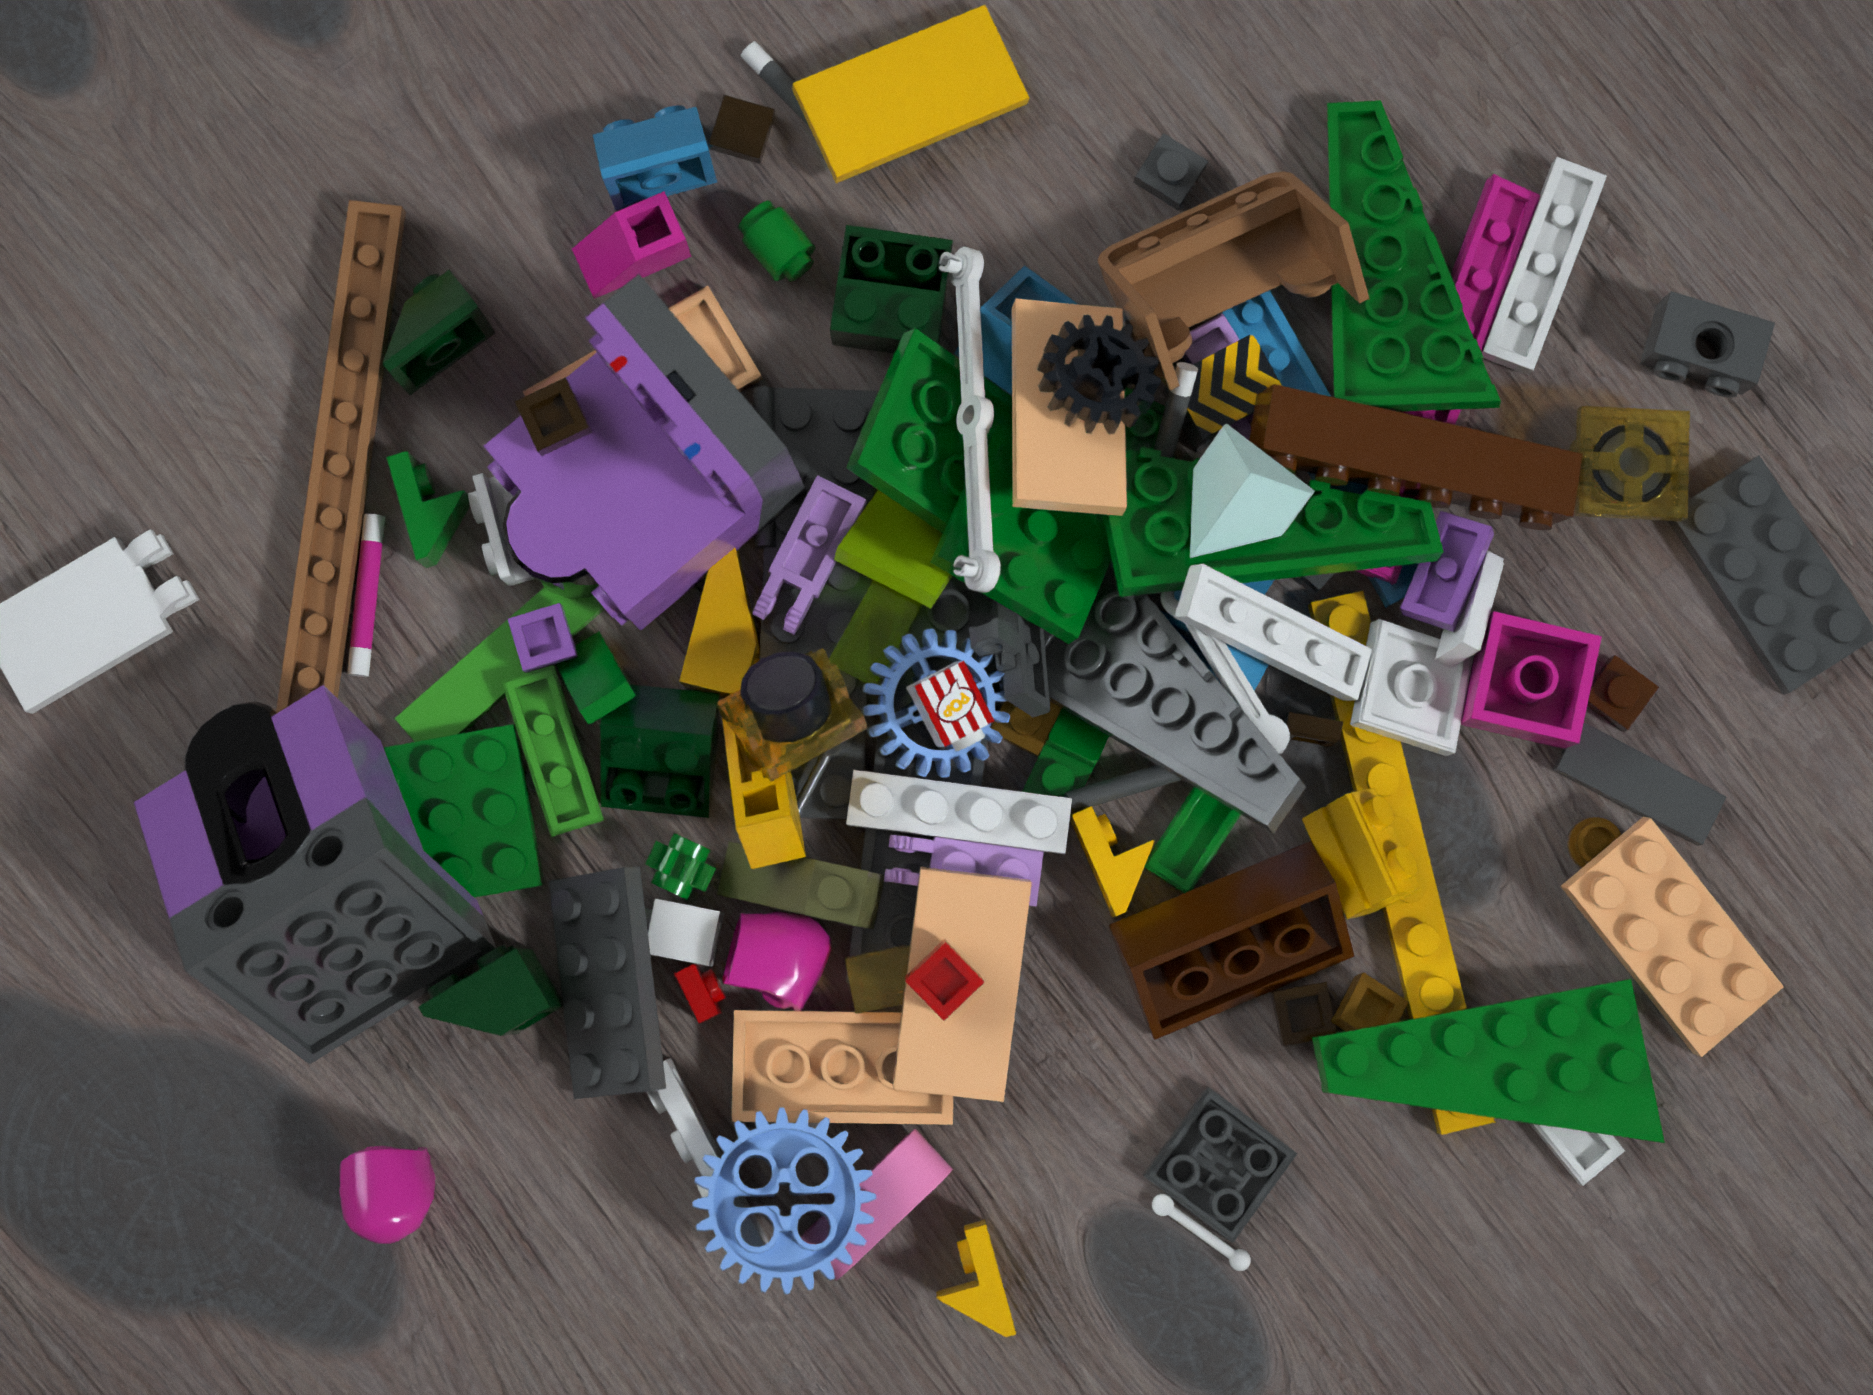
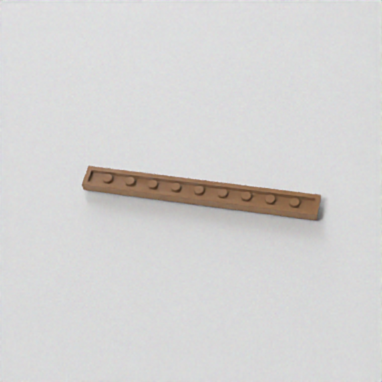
(342, 451)

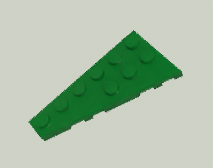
(1411, 336)
(1533, 1060)

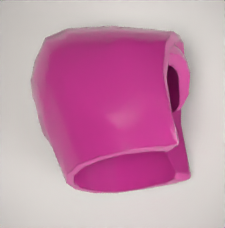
(778, 957)
(386, 1192)

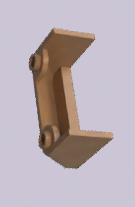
(1224, 255)

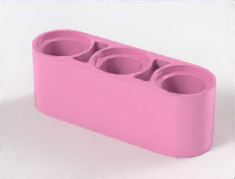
(899, 1184)

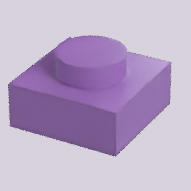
(542, 637)

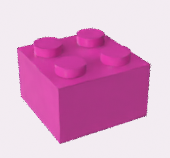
(1531, 681)

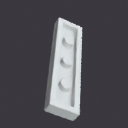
(1543, 265)
(1273, 632)
(959, 811)
(695, 1140)

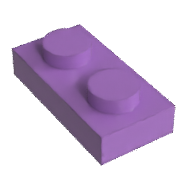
(1443, 586)

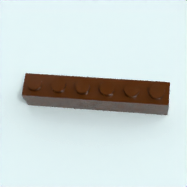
(1416, 457)

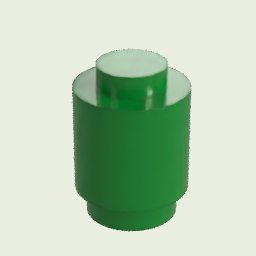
(777, 242)

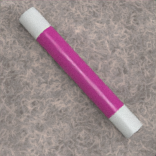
(366, 595)

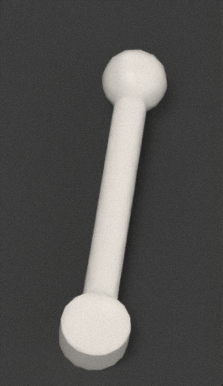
(1163, 1205)

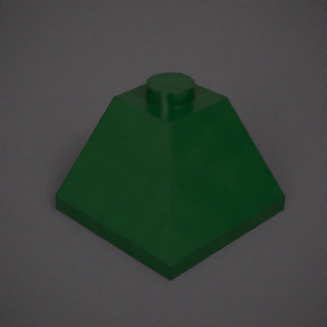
(434, 331)

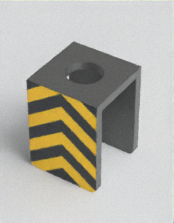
(1225, 389)

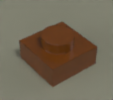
(1620, 693)

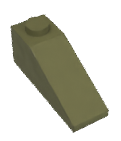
(804, 887)

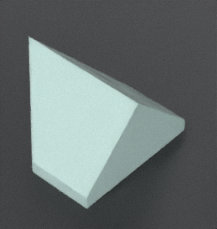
(1241, 495)

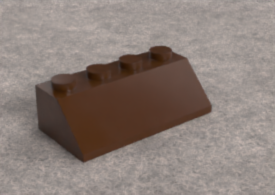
(1233, 939)

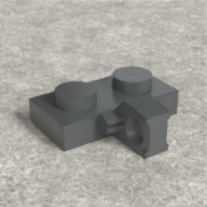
(1020, 654)

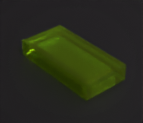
(877, 623)

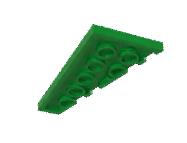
(1328, 535)

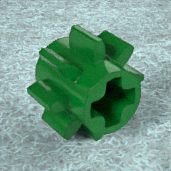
(680, 866)

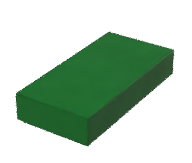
(595, 679)
(1191, 840)

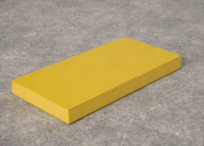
(910, 93)

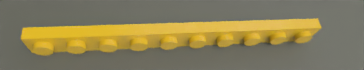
(1417, 920)

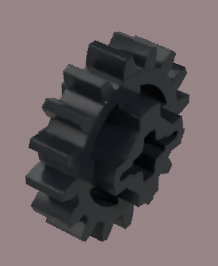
(1098, 375)

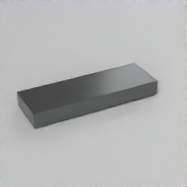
(1641, 784)

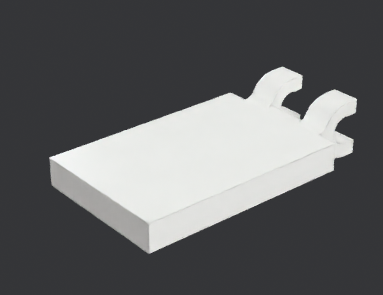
(87, 619)

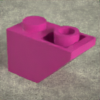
(631, 243)

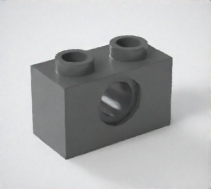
(1737, 338)

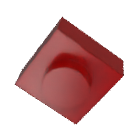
(944, 979)
(701, 991)

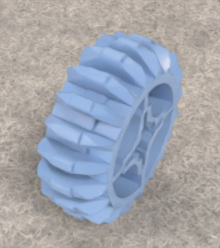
(893, 721)

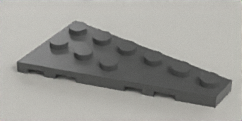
(1158, 698)

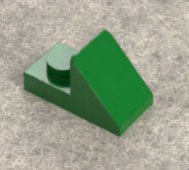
(427, 521)
(1066, 757)

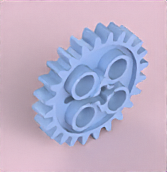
(786, 1253)

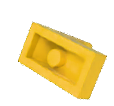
(1114, 875)
(982, 1298)

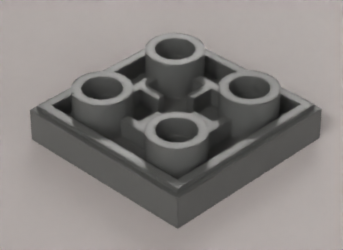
(1219, 1164)

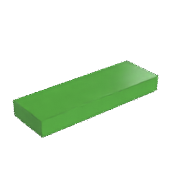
(552, 750)

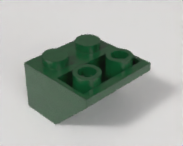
(887, 288)
(660, 752)
(499, 998)

